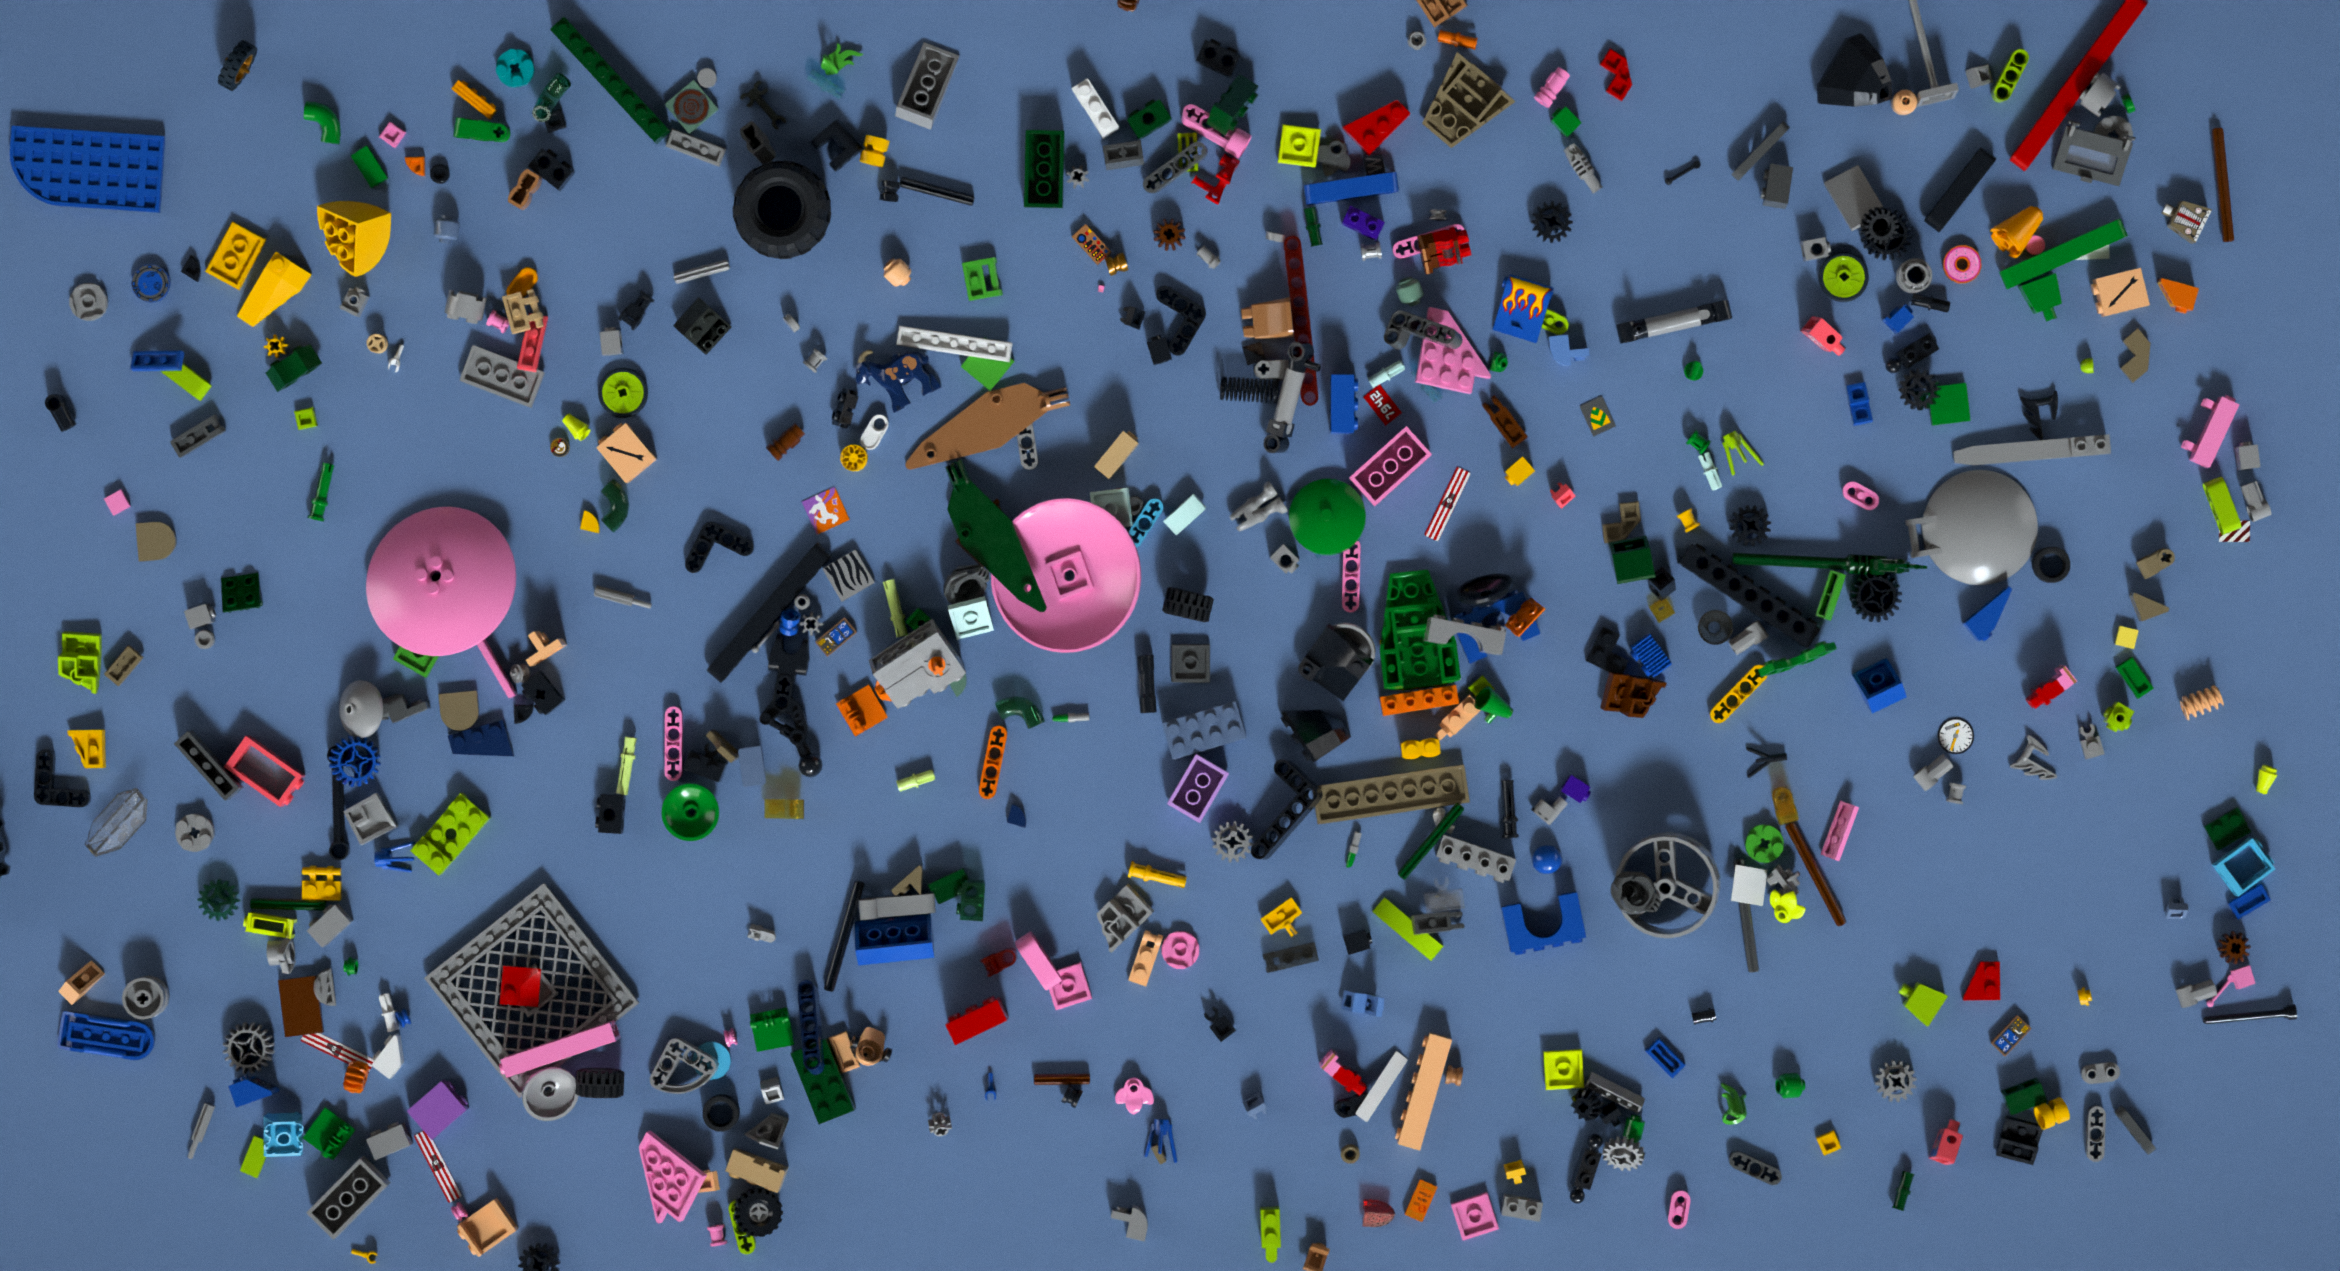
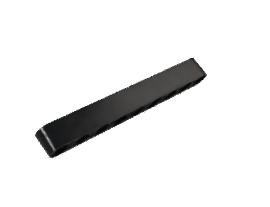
(769, 612)

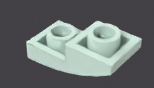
(1184, 514)

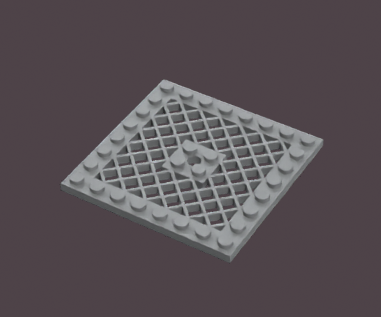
(539, 900)

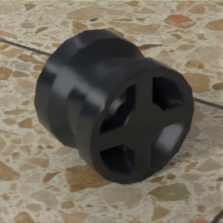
(1072, 1096)

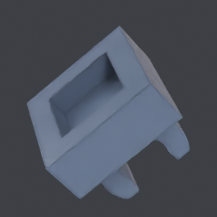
(2176, 910)
(1254, 1105)

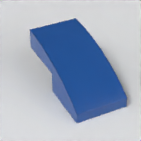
(1859, 403)

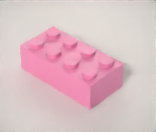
(1390, 466)

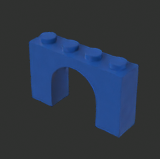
(1508, 606)
(1570, 927)

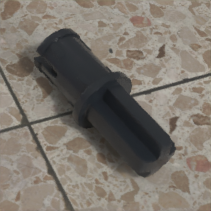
(1930, 303)

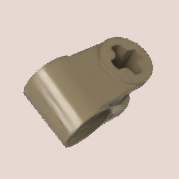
(2152, 563)

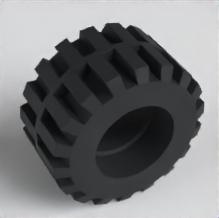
(1187, 604)
(599, 1083)

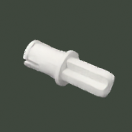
(388, 1012)

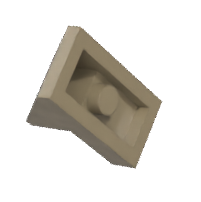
(915, 878)

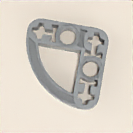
(676, 1056)

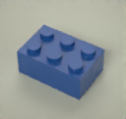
(1343, 404)

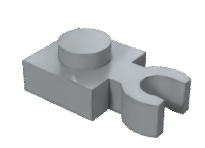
(2091, 745)

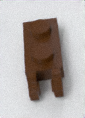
(1505, 423)

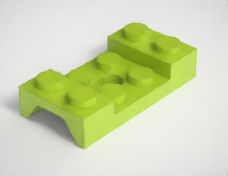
(436, 848)

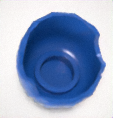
(1547, 859)

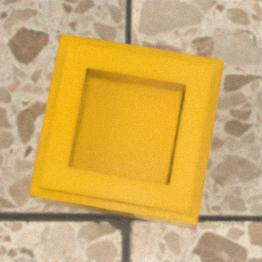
(1828, 1142)

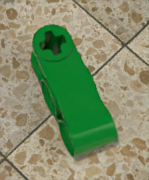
(480, 130)

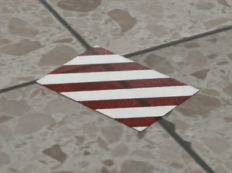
(2239, 535)

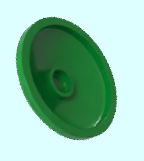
(677, 817)

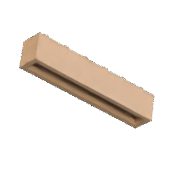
(1424, 1090)

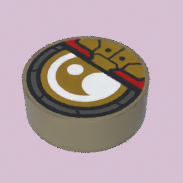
(560, 447)

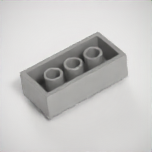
(348, 1197)

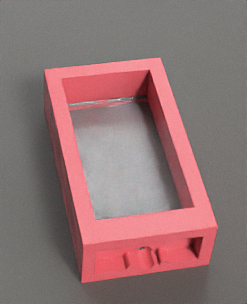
(265, 771)

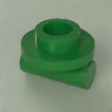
(1499, 362)
(1693, 371)

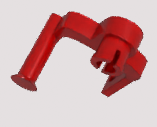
(1224, 175)

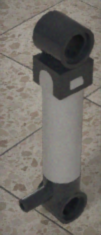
(1674, 321)
(1281, 424)

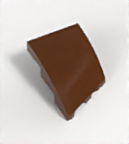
(1630, 694)

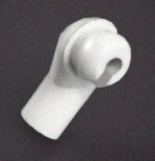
(1438, 815)

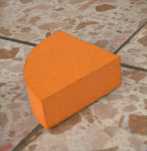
(416, 165)

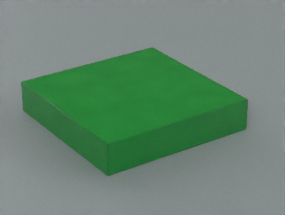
(1951, 406)

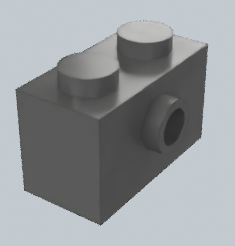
(1777, 186)

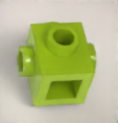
(2124, 714)

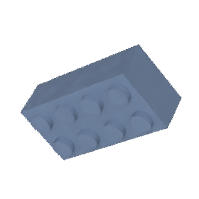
(1204, 730)

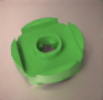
(1754, 838)

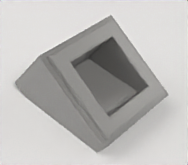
(1979, 76)
(771, 1090)

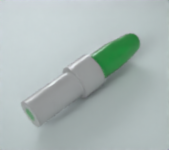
(1071, 717)
(1353, 849)

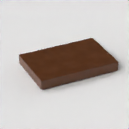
(300, 1006)

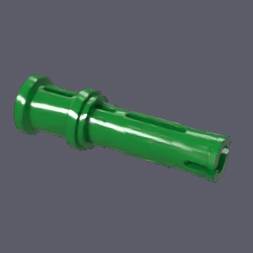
(319, 502)

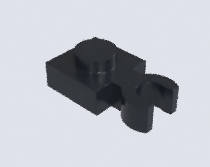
(1221, 1026)

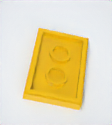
(236, 255)

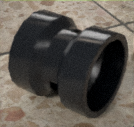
(889, 191)

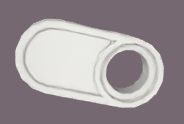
(871, 437)

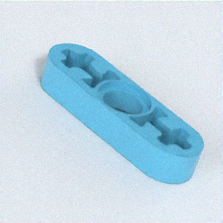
(1156, 513)

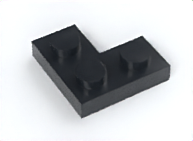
(1602, 655)

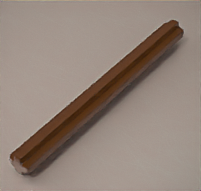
(2222, 185)
(1815, 873)

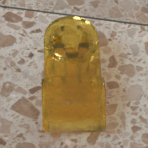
(1785, 810)

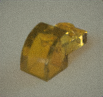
(784, 808)

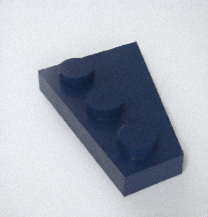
(483, 740)

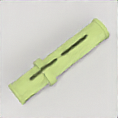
(895, 608)
(626, 765)

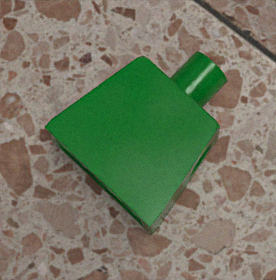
(2042, 296)

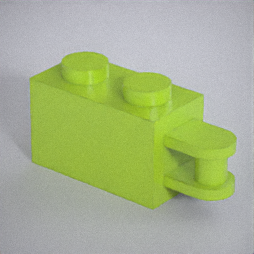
(1270, 1231)

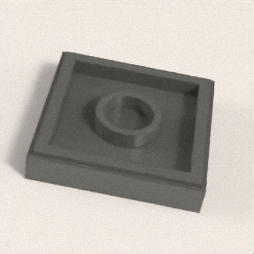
(1191, 663)

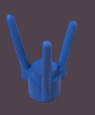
(384, 858)
(1160, 1128)

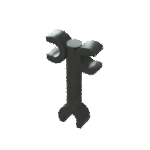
(754, 94)

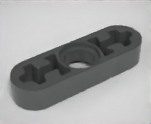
(2134, 1130)
(1744, 1157)

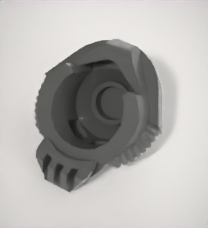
(966, 583)
(1634, 893)

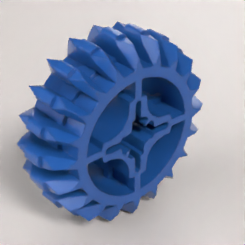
(356, 768)

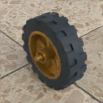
(237, 65)

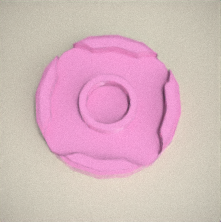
(1180, 949)

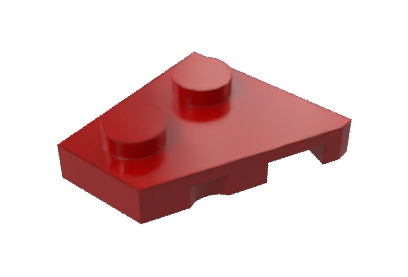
(1984, 982)

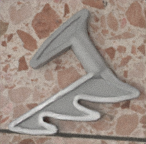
(2025, 763)

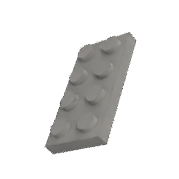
(501, 376)

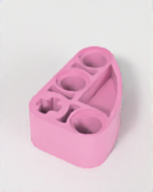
(1038, 960)

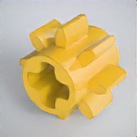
(281, 345)

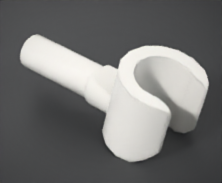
(395, 361)

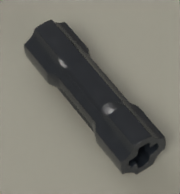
(1146, 681)

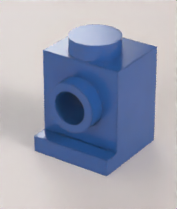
(1899, 318)

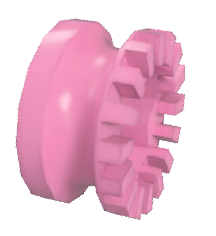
(729, 1037)
(459, 1211)

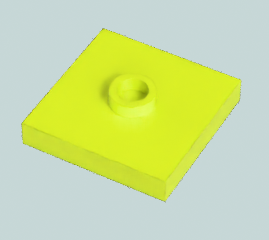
(1299, 145)
(1563, 1069)

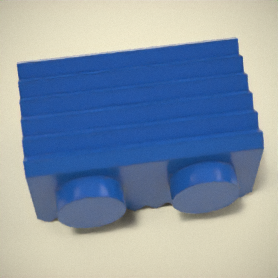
(1650, 655)

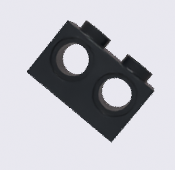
(1216, 62)
(548, 172)

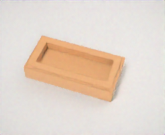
(840, 1044)

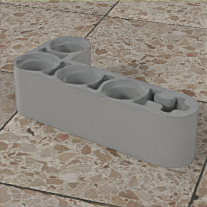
(896, 906)

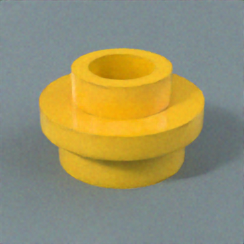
(2084, 996)

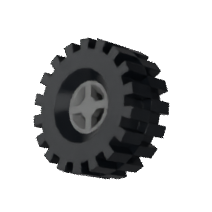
(767, 1213)

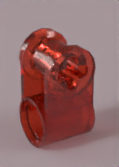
(997, 961)

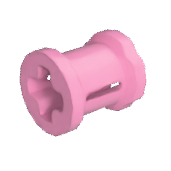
(498, 321)
(717, 1235)

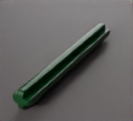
(1430, 841)

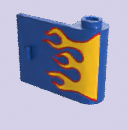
(1522, 305)

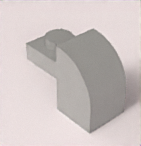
(1137, 1221)

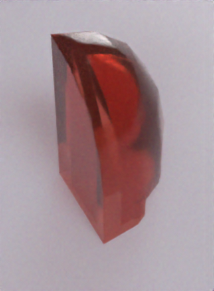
(1376, 1213)

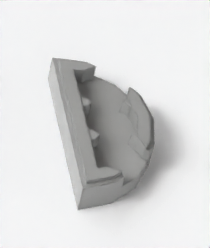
(325, 988)

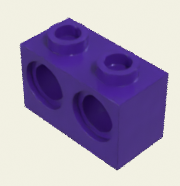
(1363, 223)

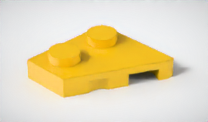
(90, 747)

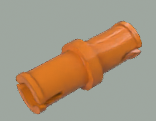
(1457, 39)

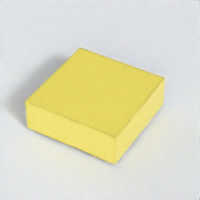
(2126, 637)

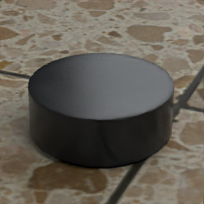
(440, 174)

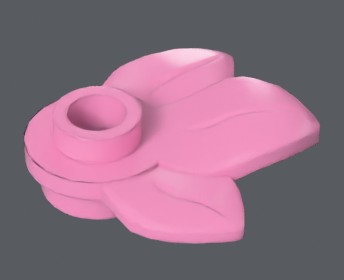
(1134, 1098)

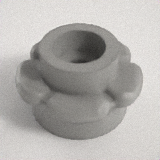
(1416, 35)

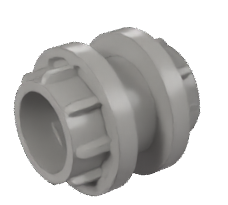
(1924, 270)

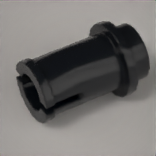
(1704, 1016)

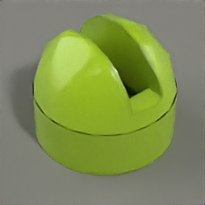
(2087, 365)

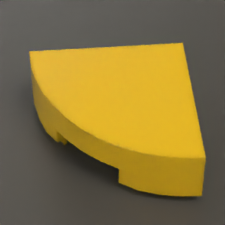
(589, 522)

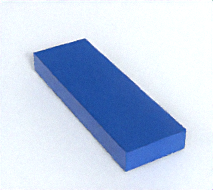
(157, 360)

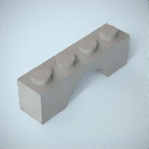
(1489, 640)

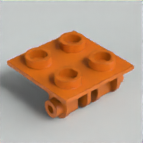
(1526, 615)
(861, 710)

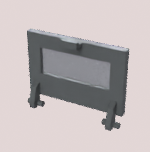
(2092, 155)

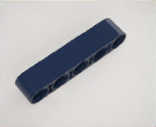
(815, 1034)

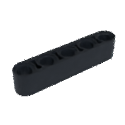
(1960, 189)

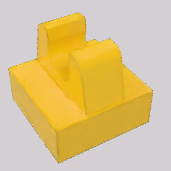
(1515, 1170)

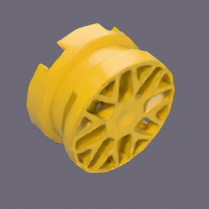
(854, 457)

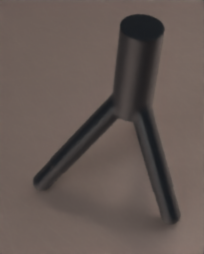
(1767, 760)

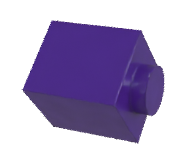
(1576, 789)

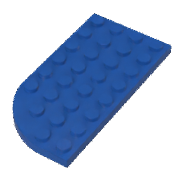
(89, 168)

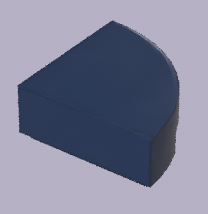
(1016, 816)

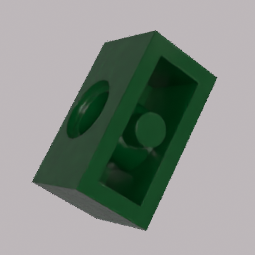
(1143, 129)

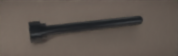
(2287, 1012)

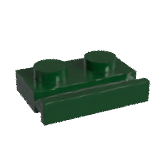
(2227, 828)

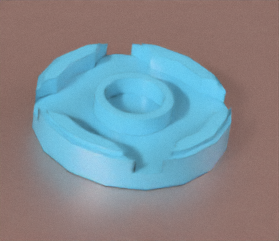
(718, 1051)

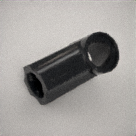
(61, 414)

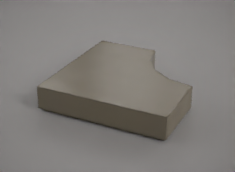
(723, 746)

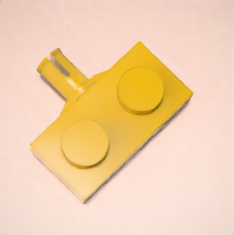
(1282, 917)

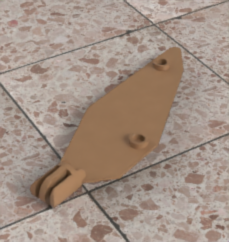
(987, 423)

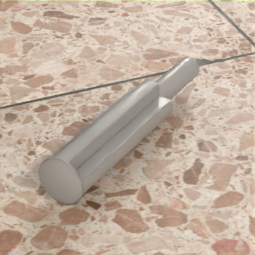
(619, 597)
(201, 1127)

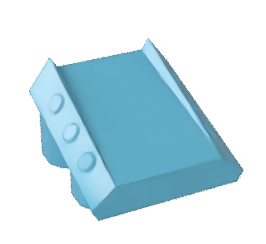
(283, 1134)

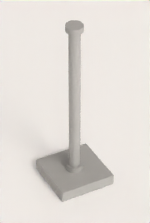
(1935, 93)

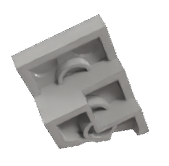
(1123, 916)

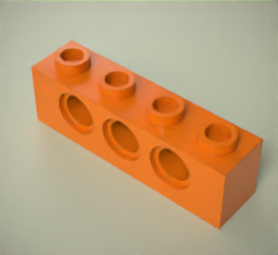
(1419, 700)

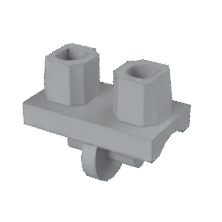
(1786, 879)

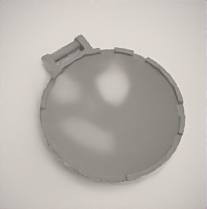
(1977, 527)

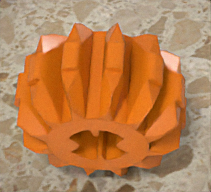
(356, 1076)

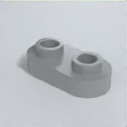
(2100, 1071)

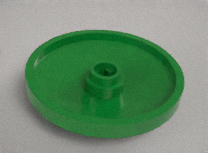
(1327, 516)

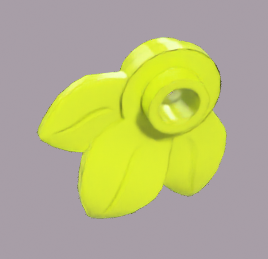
(1786, 904)

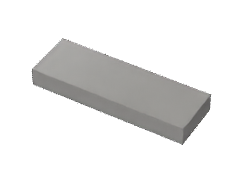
(695, 147)

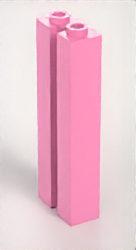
(559, 1049)

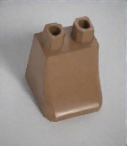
(1270, 320)

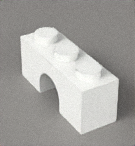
(1095, 108)

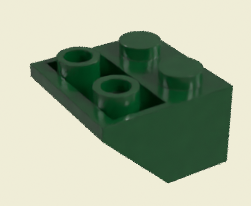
(1631, 559)

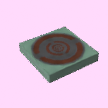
(691, 107)

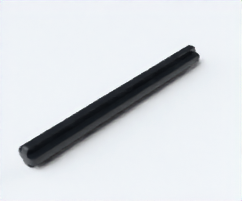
(844, 936)

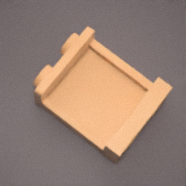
(486, 1227)

